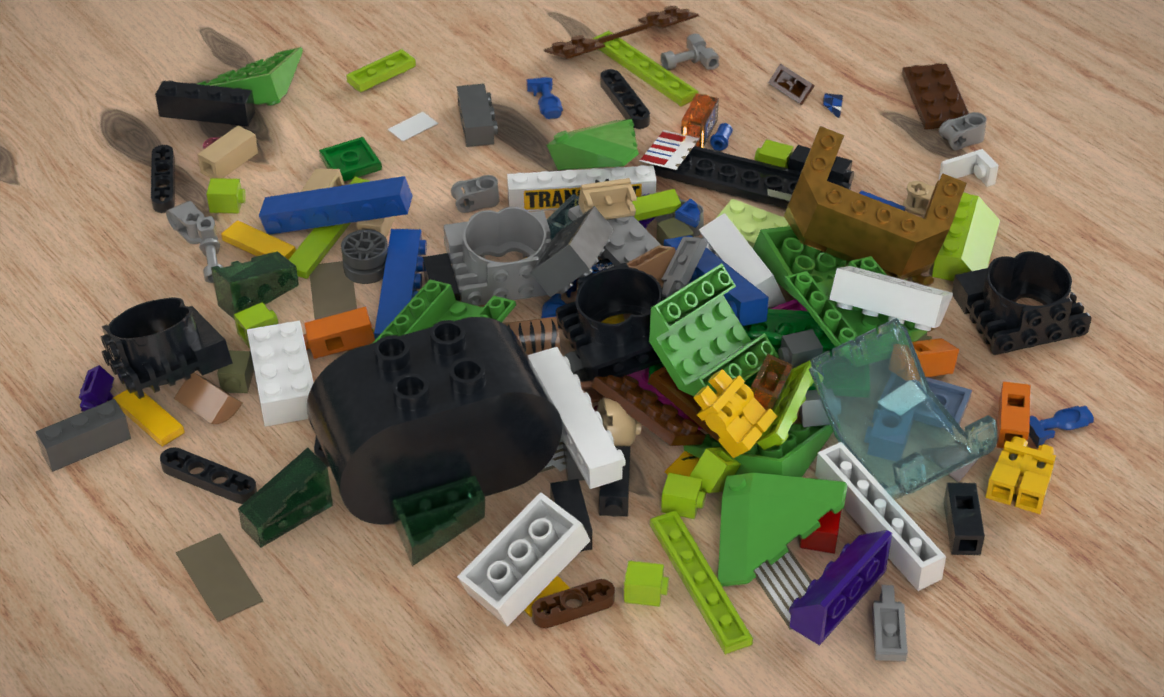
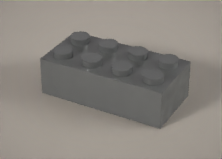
(572, 252)

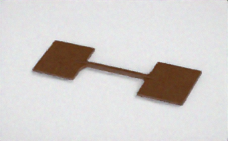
(581, 45)

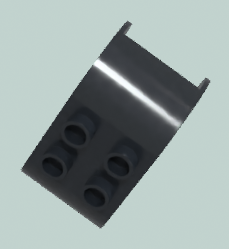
(432, 414)

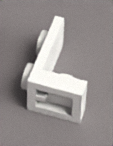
(975, 162)

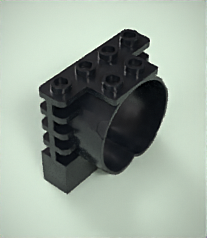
(1012, 326)
(161, 345)
(612, 347)

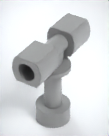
(696, 53)
(208, 244)

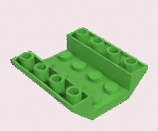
(437, 303)
(836, 322)
(701, 335)

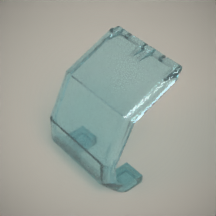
(891, 416)

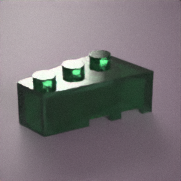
(253, 282)
(287, 499)
(437, 516)

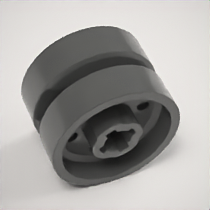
(364, 256)

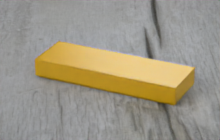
(255, 241)
(150, 417)

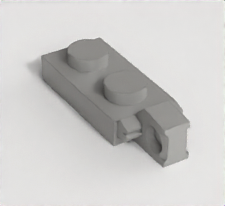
(683, 264)
(889, 627)

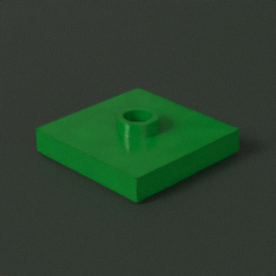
(352, 158)

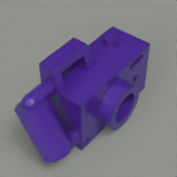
(96, 388)

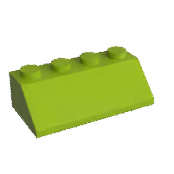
(968, 240)

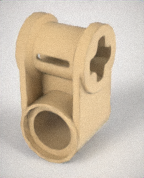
(920, 198)

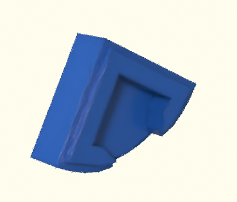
(689, 213)

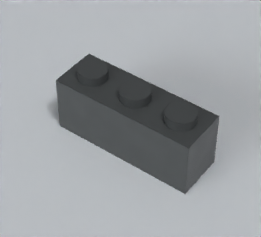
(476, 115)
(83, 435)

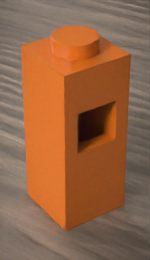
(339, 333)
(936, 356)
(1013, 412)

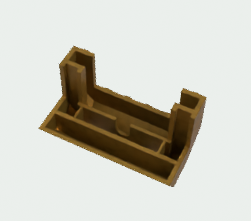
(862, 227)

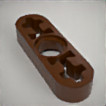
(566, 614)

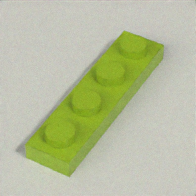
(787, 406)

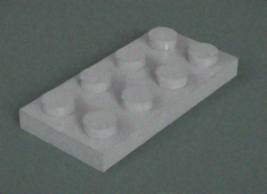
(627, 239)

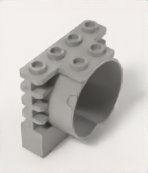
(496, 235)

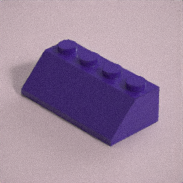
(841, 586)

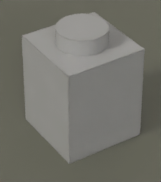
(812, 411)

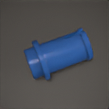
(720, 140)

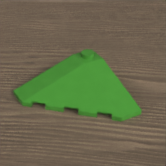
(266, 78)
(595, 146)
(788, 256)
(788, 459)
(766, 514)

